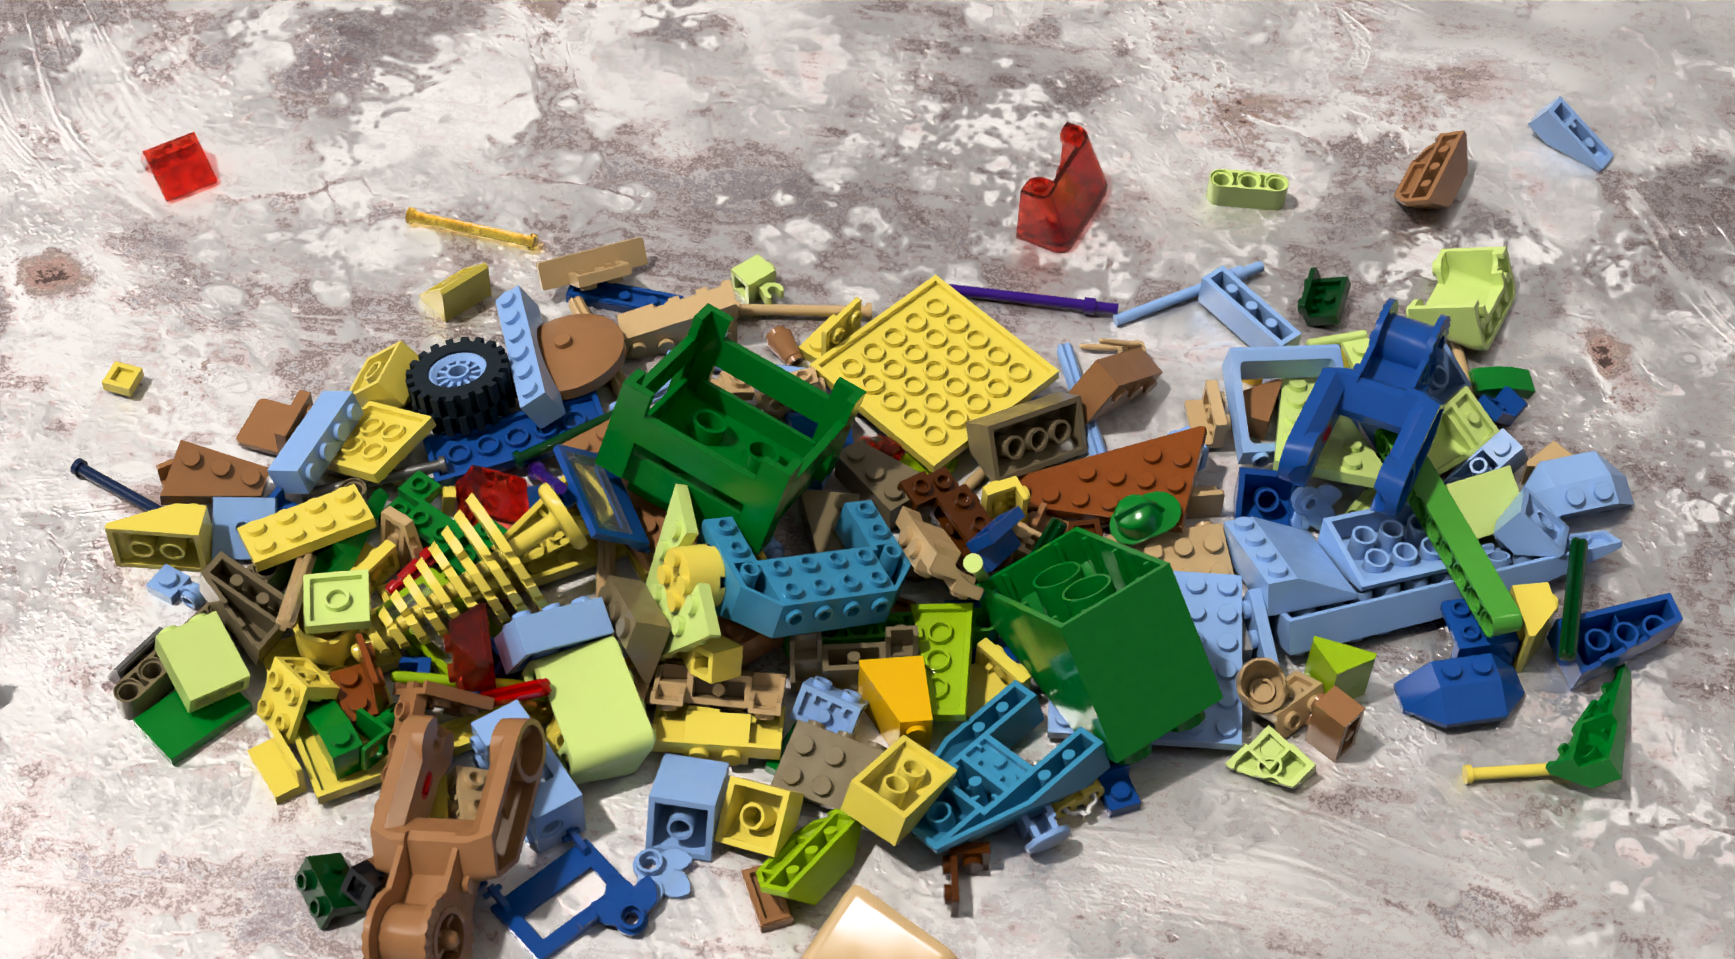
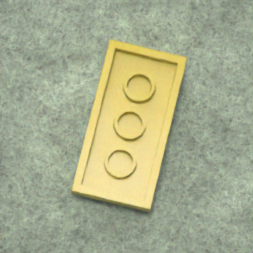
(306, 527)

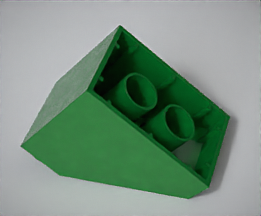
(1105, 640)

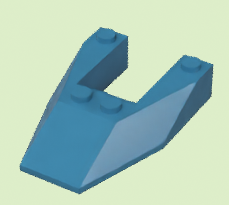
(995, 783)

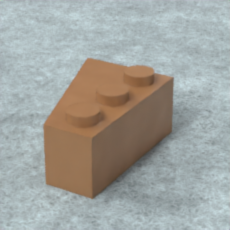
(1115, 381)
(204, 473)

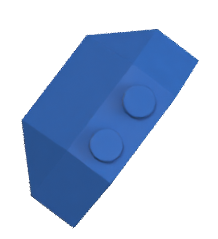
(1460, 691)

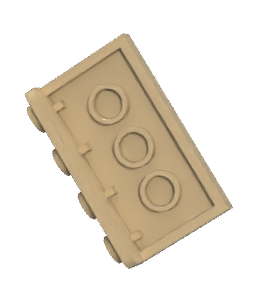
(1194, 550)

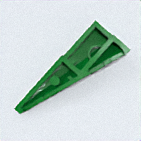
(343, 554)
(1598, 738)

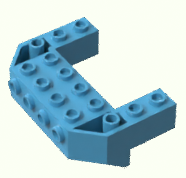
(811, 589)

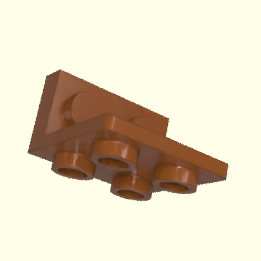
(361, 684)

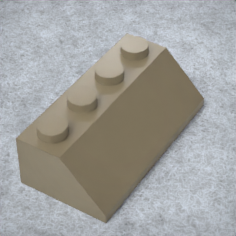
(1028, 436)

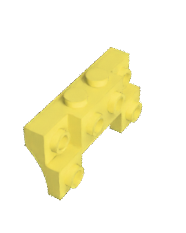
(718, 735)

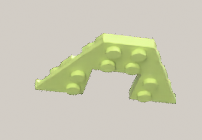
(698, 616)

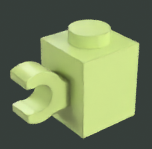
(756, 280)

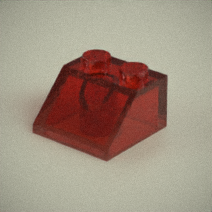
(471, 651)

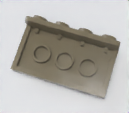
(823, 763)

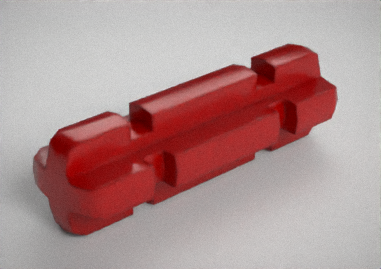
(410, 569)

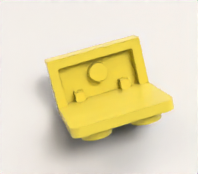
(992, 674)

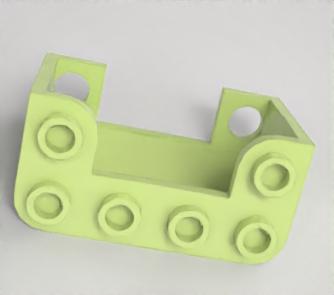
(596, 710)

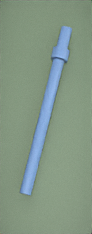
(1180, 296)

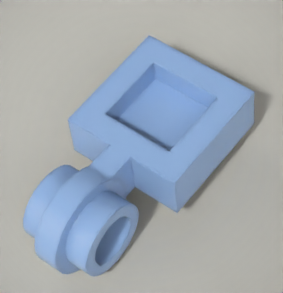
(173, 584)

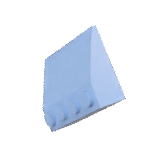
(1379, 549)
(1284, 565)

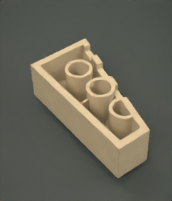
(660, 328)

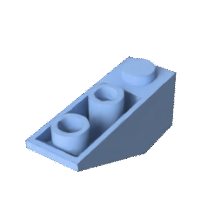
(1496, 453)

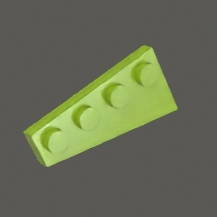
(947, 650)

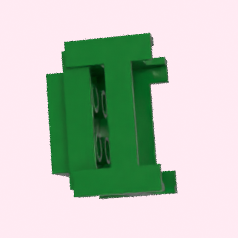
(718, 444)

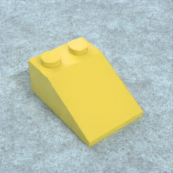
(166, 535)
(897, 789)

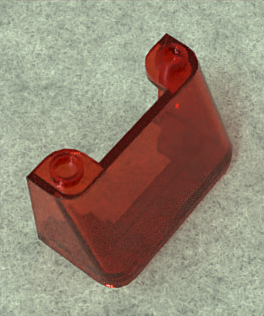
(1059, 210)

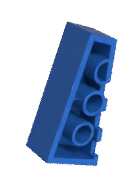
(1616, 635)

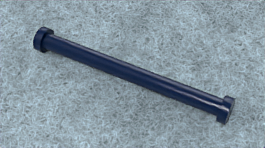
(81, 468)

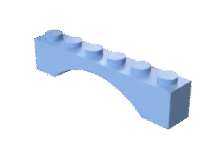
(533, 383)

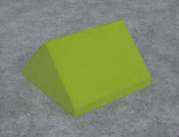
(1340, 666)

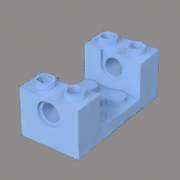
(557, 800)

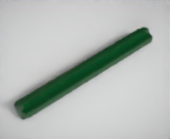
(1573, 599)

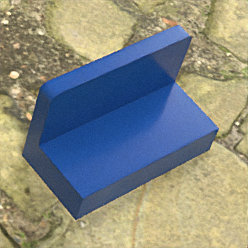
(997, 539)

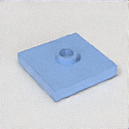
(233, 513)

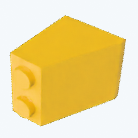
(897, 698)

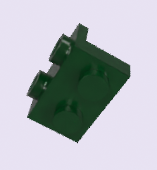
(1323, 299)
(320, 885)

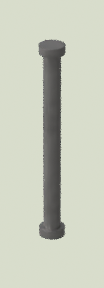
(395, 475)

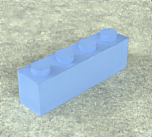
(1245, 311)
(315, 442)

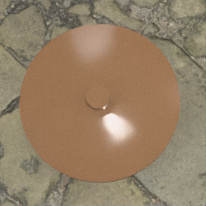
(581, 352)

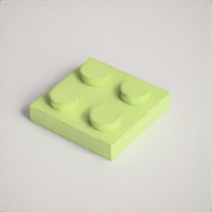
(336, 601)

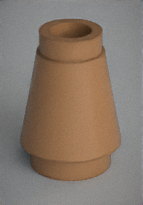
(783, 344)

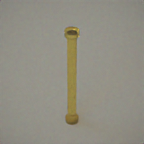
(470, 228)

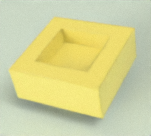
(123, 378)

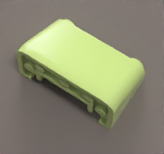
(1472, 289)

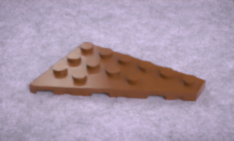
(1097, 483)

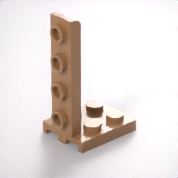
(418, 697)

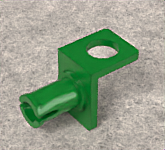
(377, 732)

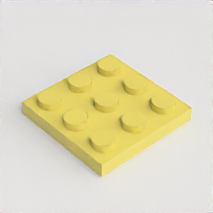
(380, 441)

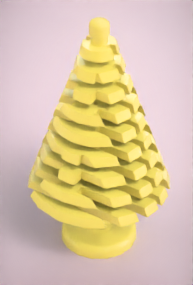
(475, 574)

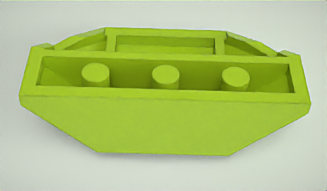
(812, 859)

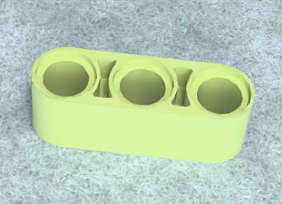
(1247, 189)

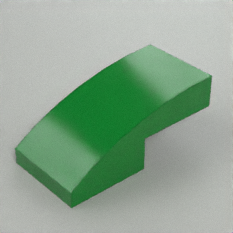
(1493, 380)

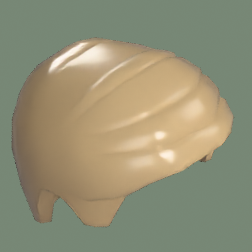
(1261, 685)

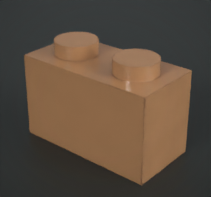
(1334, 723)

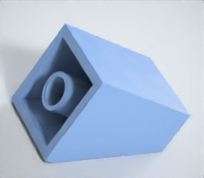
(686, 805)

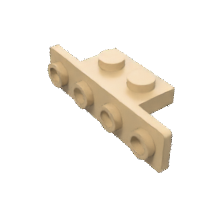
(593, 265)

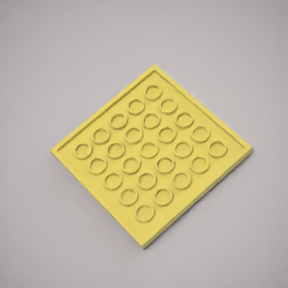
(933, 369)

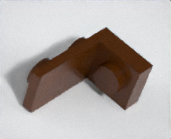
(967, 857)

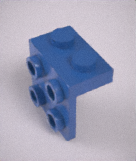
(1470, 638)

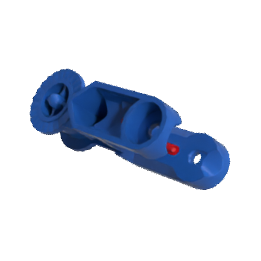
(1382, 391)

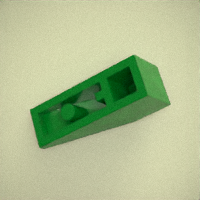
(334, 736)

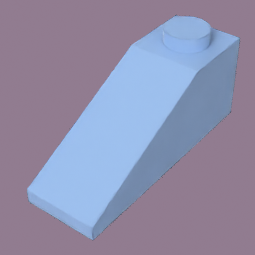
(1568, 133)

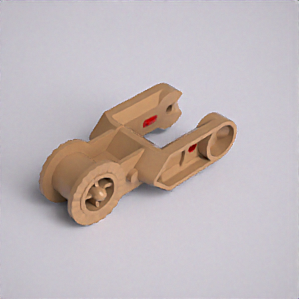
(440, 861)

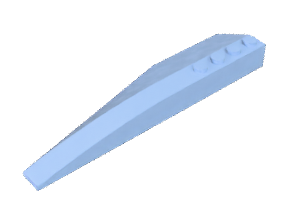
(1418, 599)

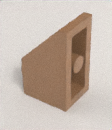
(1260, 407)

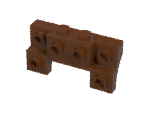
(952, 509)

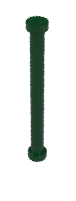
(546, 446)

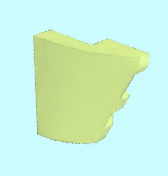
(1273, 760)

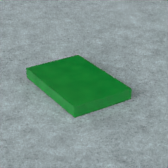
(180, 733)

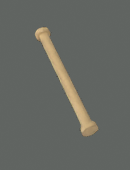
(796, 310)

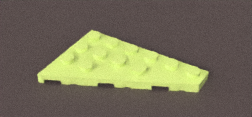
(1346, 453)

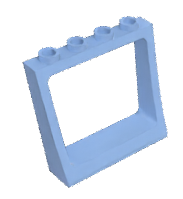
(1268, 363)

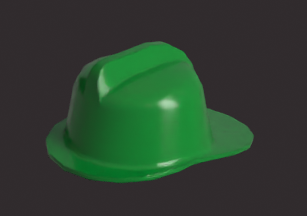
(1144, 517)

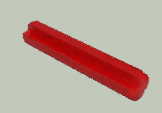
(520, 691)

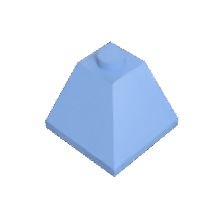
(1531, 528)

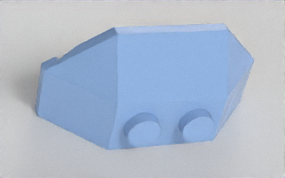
(1579, 485)

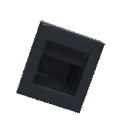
(364, 883)

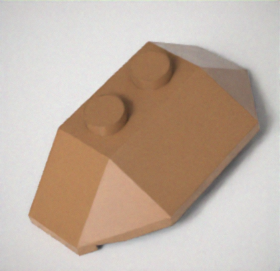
(1435, 173)

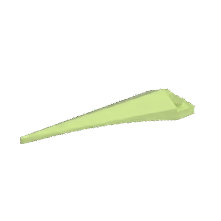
(1460, 434)

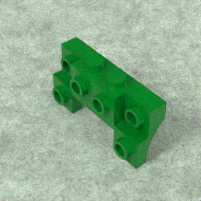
(415, 501)

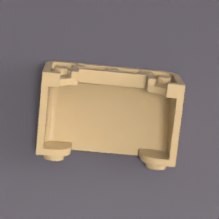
(871, 929)

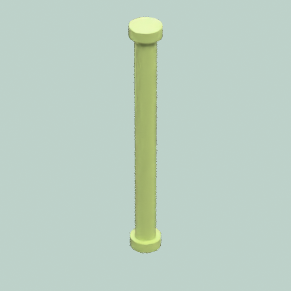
(974, 564)

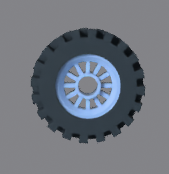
(462, 385)

